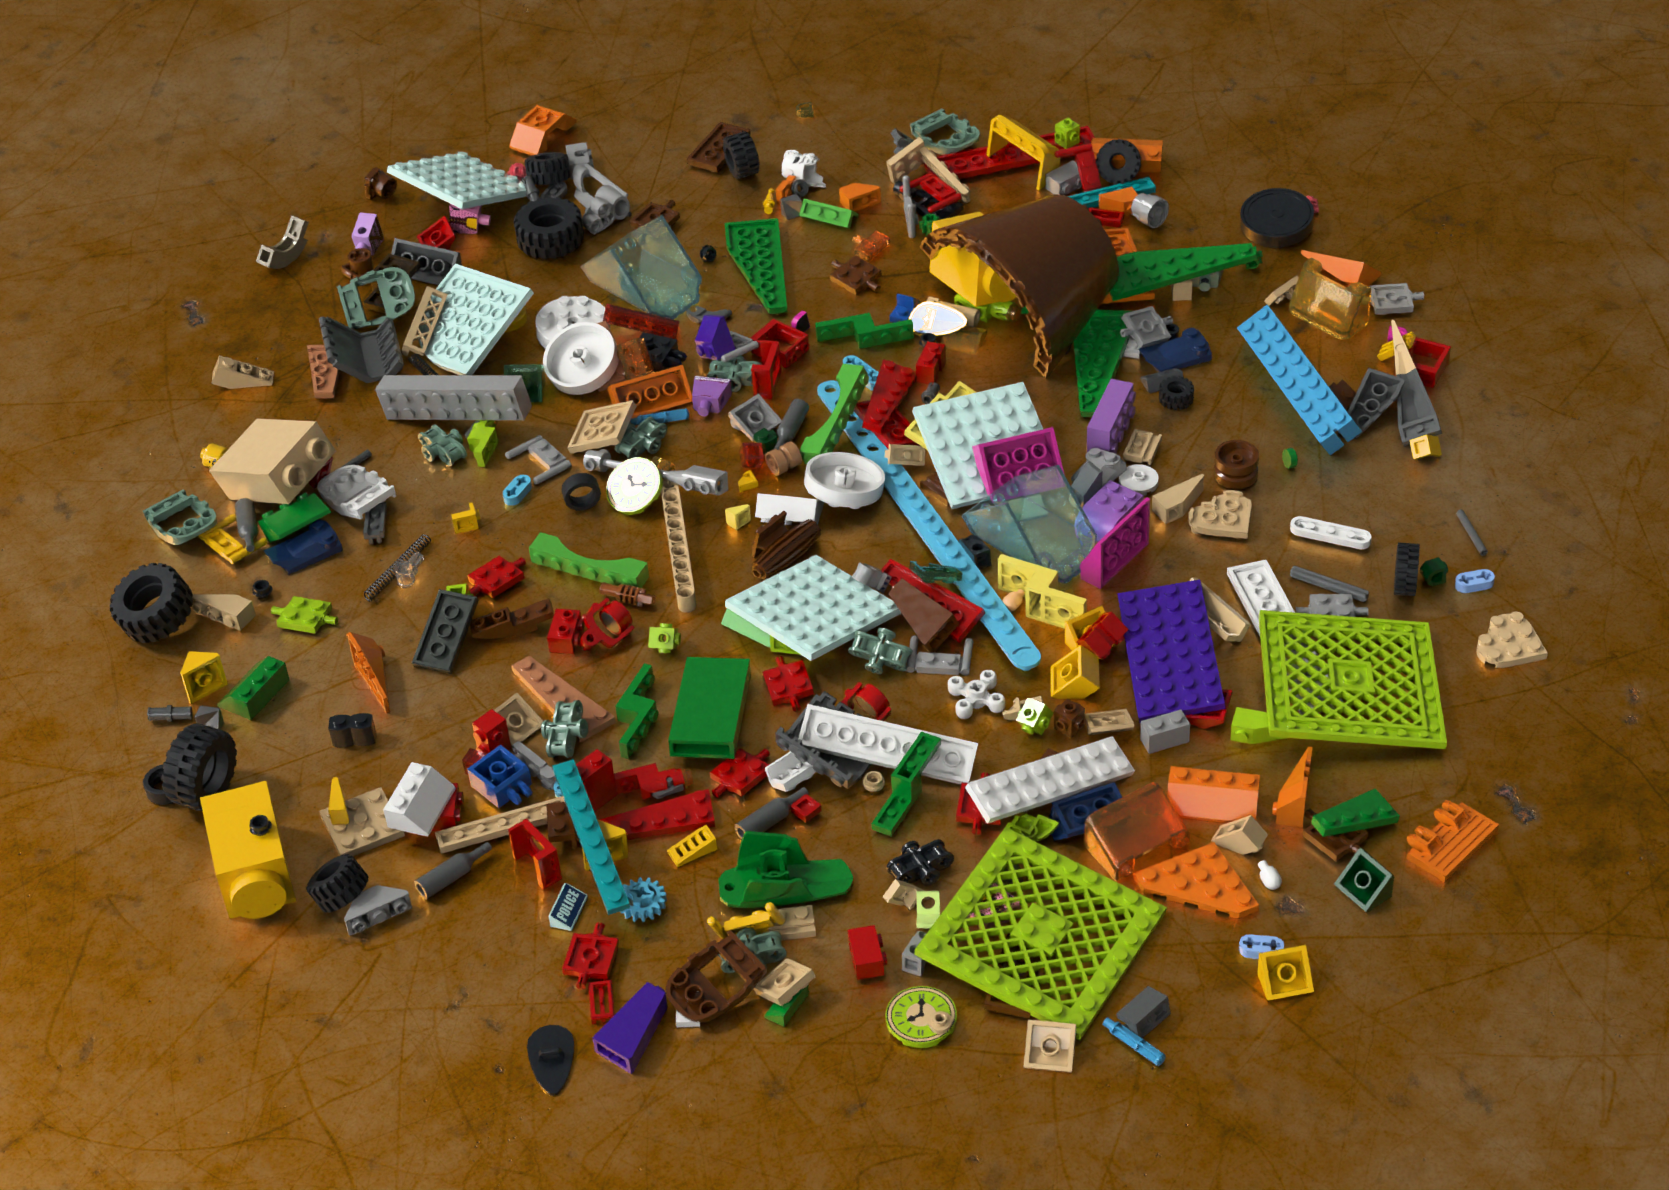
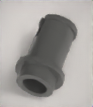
(930, 393)

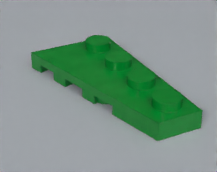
(1356, 814)

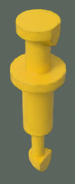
(769, 203)

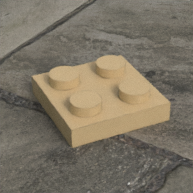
(784, 982)

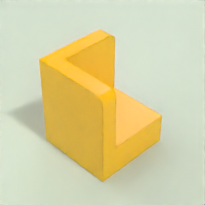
(1425, 446)

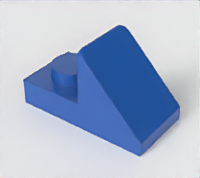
(904, 308)

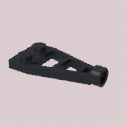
(946, 212)

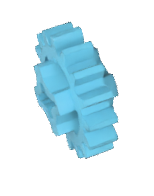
(644, 899)

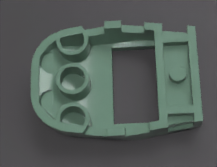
(966, 135)
(395, 290)
(191, 527)

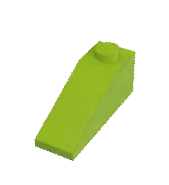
(1250, 727)

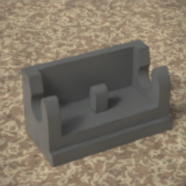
(1145, 1011)

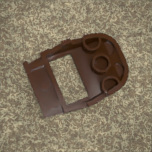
(696, 996)

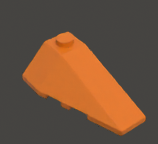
(369, 662)
(1293, 795)

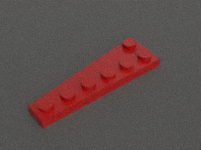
(889, 390)
(964, 611)
(667, 817)

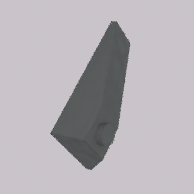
(1373, 397)

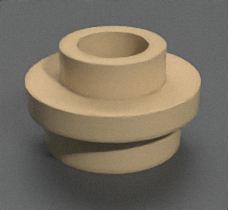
(873, 781)
(939, 1027)

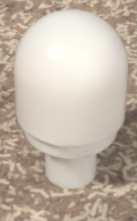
(1269, 876)

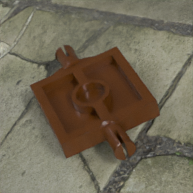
(653, 211)
(856, 275)
(1335, 845)

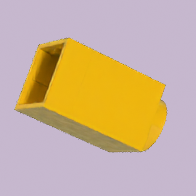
(967, 272)
(247, 866)

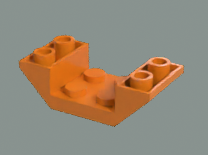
(535, 126)

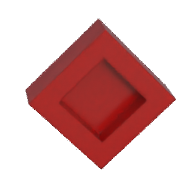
(806, 808)

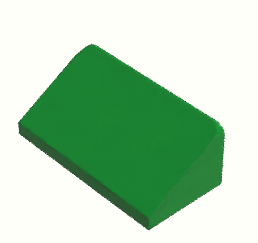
(782, 1014)

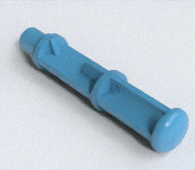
(663, 417)
(1135, 1041)

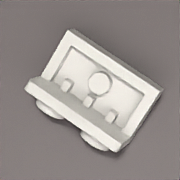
(788, 772)

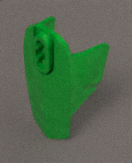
(777, 871)

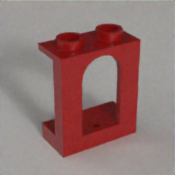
(762, 378)
(545, 860)

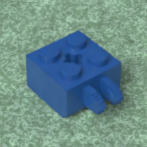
(500, 777)

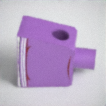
(710, 394)

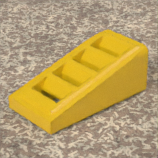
(337, 806)
(706, 844)

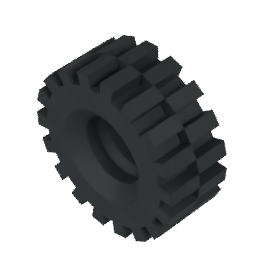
(1131, 166)
(1406, 569)

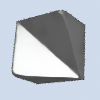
(791, 206)
(209, 716)

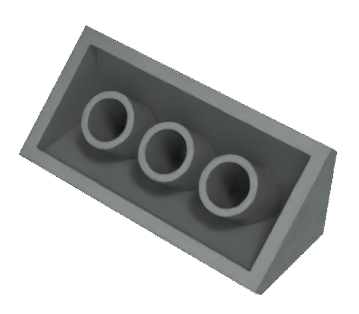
(434, 261)

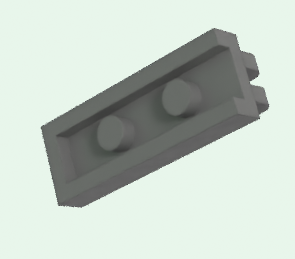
(375, 523)

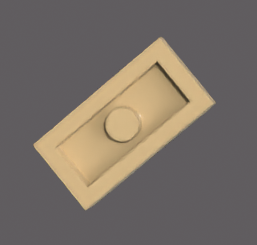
(1286, 289)
(905, 454)

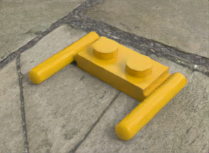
(226, 544)
(758, 921)

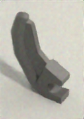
(700, 312)

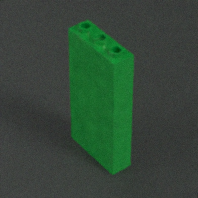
(710, 707)

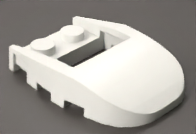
(354, 490)

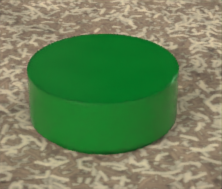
(1289, 458)

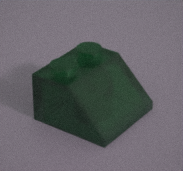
(533, 378)

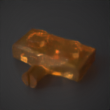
(870, 246)

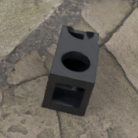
(977, 551)

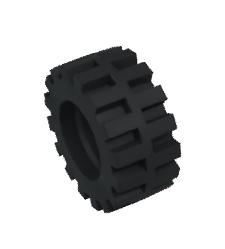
(1176, 393)

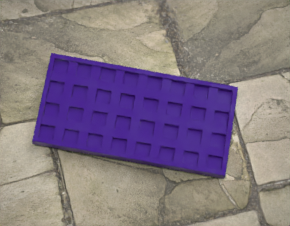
(1170, 650)

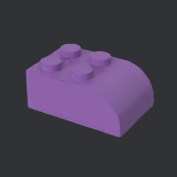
(1110, 507)

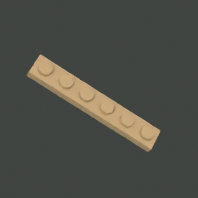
(492, 826)

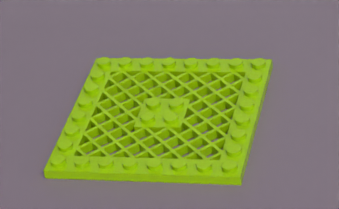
(1351, 680)
(1041, 931)

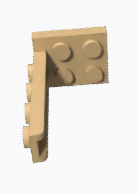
(913, 156)

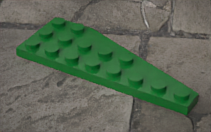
(758, 254)
(1160, 268)
(1098, 356)

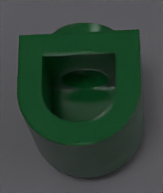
(767, 438)
(1434, 571)

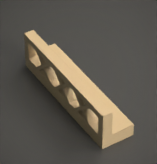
(417, 321)
(1222, 617)

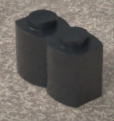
(352, 730)

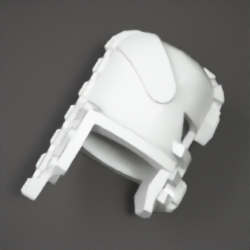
(802, 167)

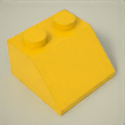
(1075, 675)

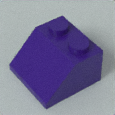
(713, 338)

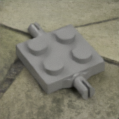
(1393, 298)
(1146, 327)
(1333, 605)

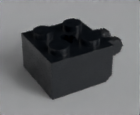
(663, 351)

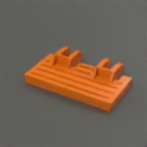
(1451, 841)

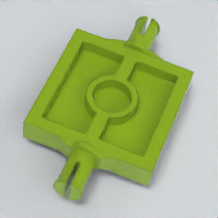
(304, 615)

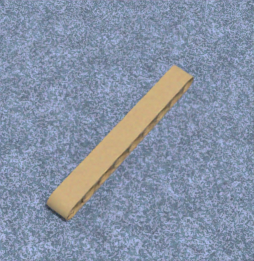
(678, 546)

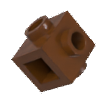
(1069, 718)

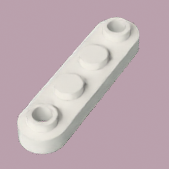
(1330, 532)

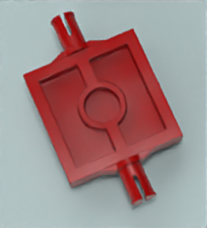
(496, 576)
(788, 683)
(740, 773)
(968, 811)
(590, 956)

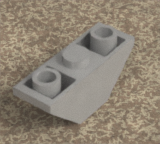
(375, 907)

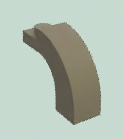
(288, 248)

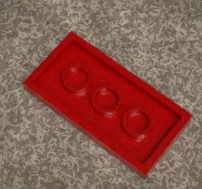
(893, 431)

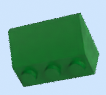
(292, 516)
(256, 688)

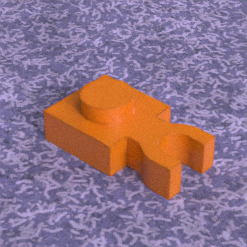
(784, 189)

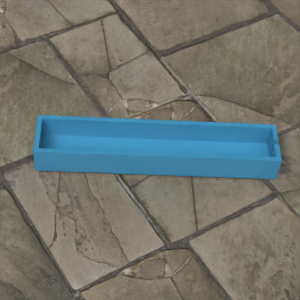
(1299, 379)

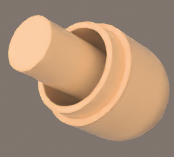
(1013, 600)

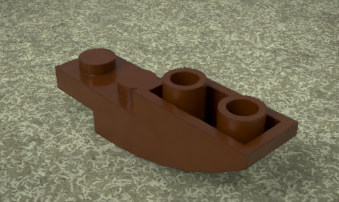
(509, 624)

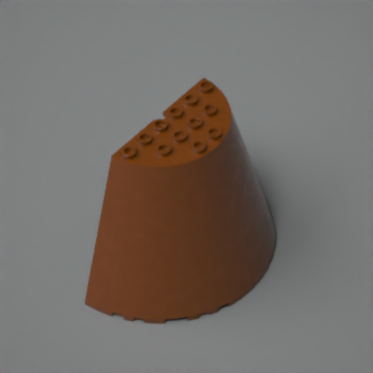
(1049, 257)

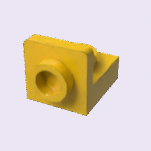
(466, 520)

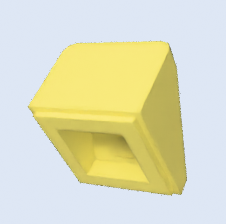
(738, 516)

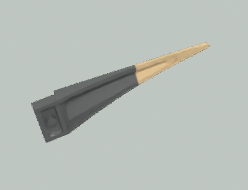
(1415, 408)

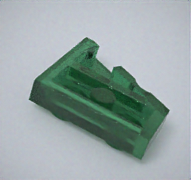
(936, 572)

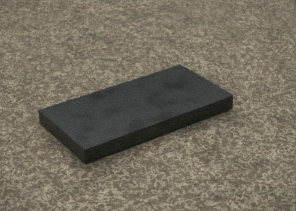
(445, 631)

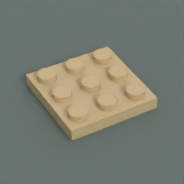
(601, 427)
(366, 824)

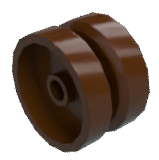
(1236, 464)

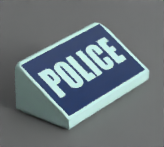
(567, 907)

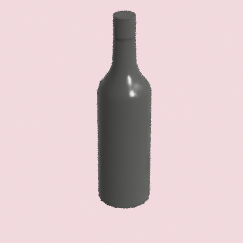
(791, 422)
(246, 522)
(768, 814)
(448, 871)

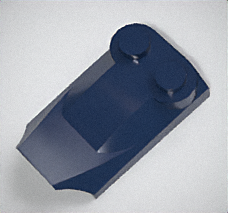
(1178, 352)
(306, 547)
(1074, 810)

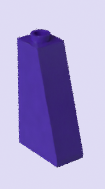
(631, 1028)

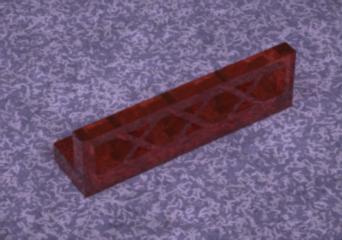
(640, 321)

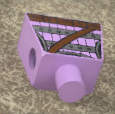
(367, 232)

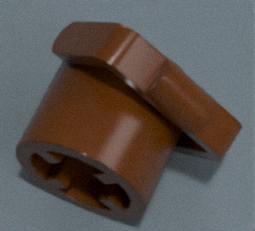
(379, 183)
(359, 263)

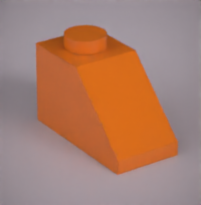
(859, 196)
(1118, 200)

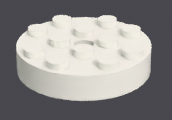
(563, 312)
(577, 342)
(844, 479)

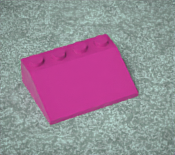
(1014, 456)
(1117, 547)

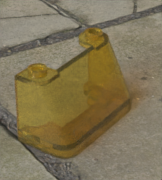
(1328, 304)

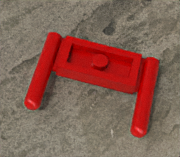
(1086, 165)
(937, 189)

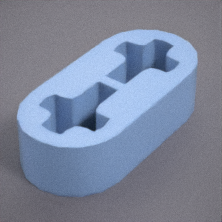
(1474, 581)
(1259, 944)

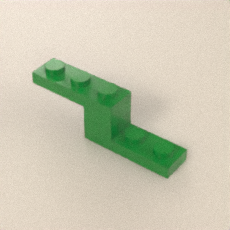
(864, 330)
(636, 711)
(906, 784)

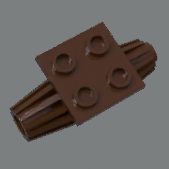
(781, 545)

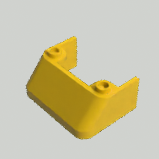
(1007, 129)

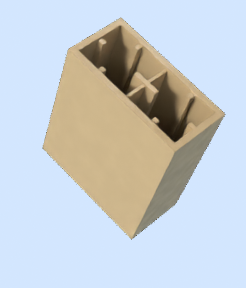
(273, 460)

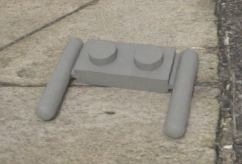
(909, 208)
(742, 345)
(545, 454)
(939, 662)

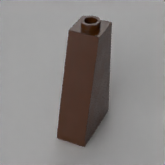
(925, 616)

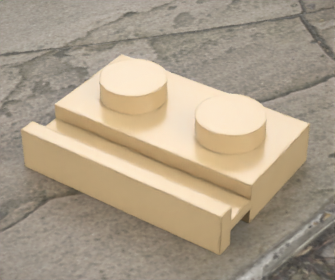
(1142, 447)
(798, 923)

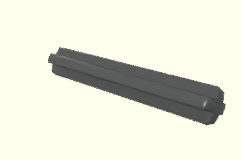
(1329, 583)

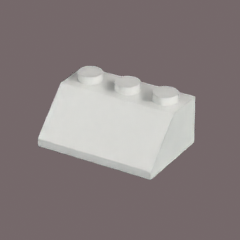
(797, 508)
(418, 800)

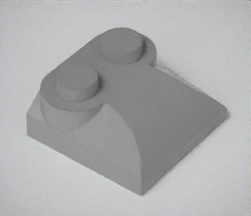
(753, 417)
(1108, 462)

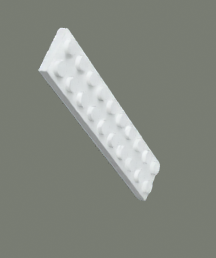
(1261, 591)

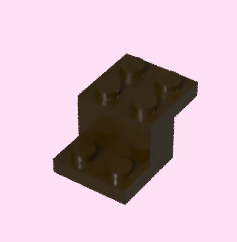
(374, 300)

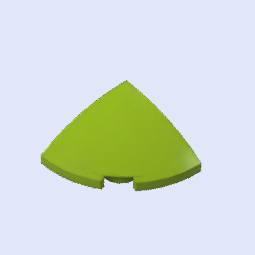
(1033, 827)

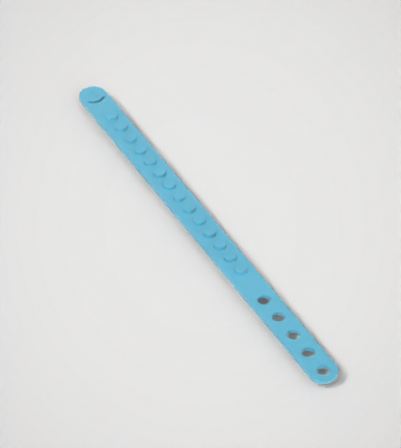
(941, 541)

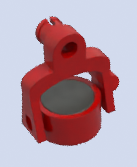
(614, 618)
(869, 699)

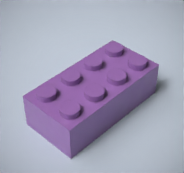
(1111, 416)

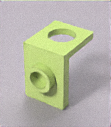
(927, 916)

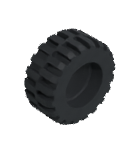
(549, 228)
(161, 617)
(198, 765)

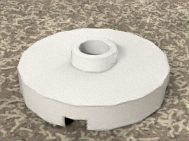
(1139, 479)

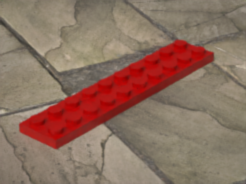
(976, 162)

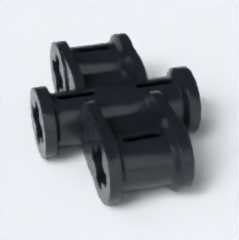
(920, 862)

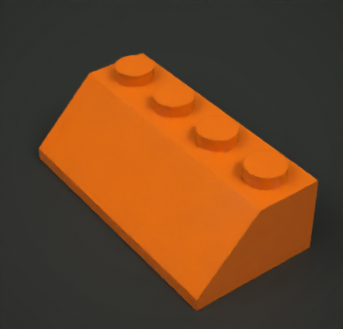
(1148, 149)
(653, 391)
(1213, 794)

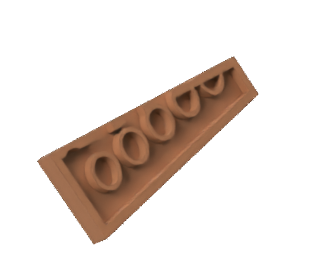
(552, 688)

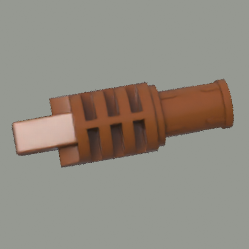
(627, 594)

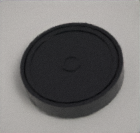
(1277, 217)

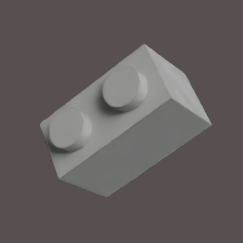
(1063, 179)
(1165, 731)

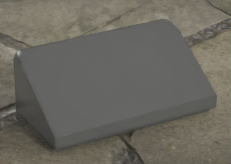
(1152, 381)

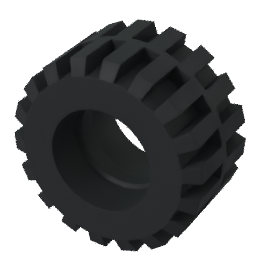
(741, 155)
(548, 168)
(337, 883)

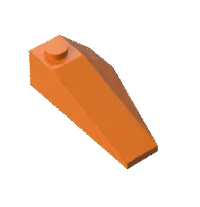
(1346, 270)

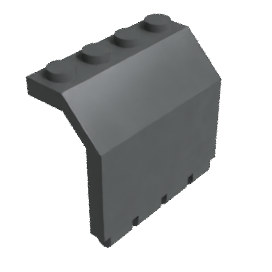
(364, 354)
(841, 770)

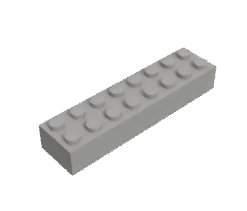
(453, 397)

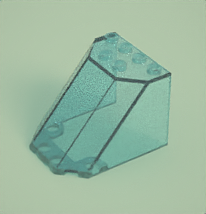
(648, 270)
(1036, 522)

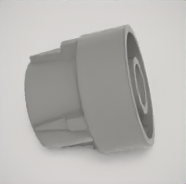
(1150, 209)

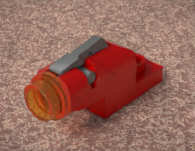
(652, 782)

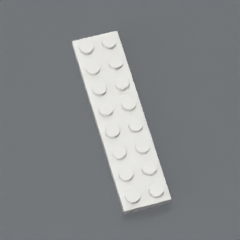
(883, 743)
(1049, 779)

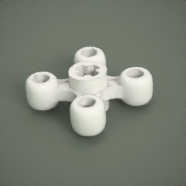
(976, 694)

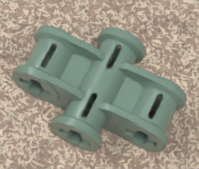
(738, 374)
(644, 436)
(445, 446)
(873, 648)
(564, 729)
(760, 946)

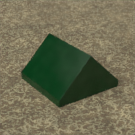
(1366, 881)

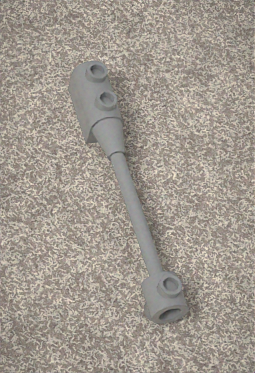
(694, 478)

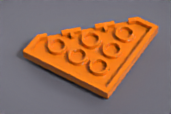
(1199, 879)

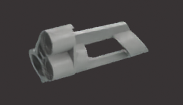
(608, 204)

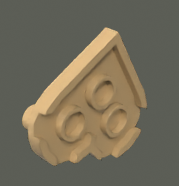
(1223, 516)
(1510, 642)

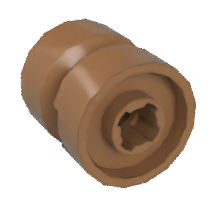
(786, 457)

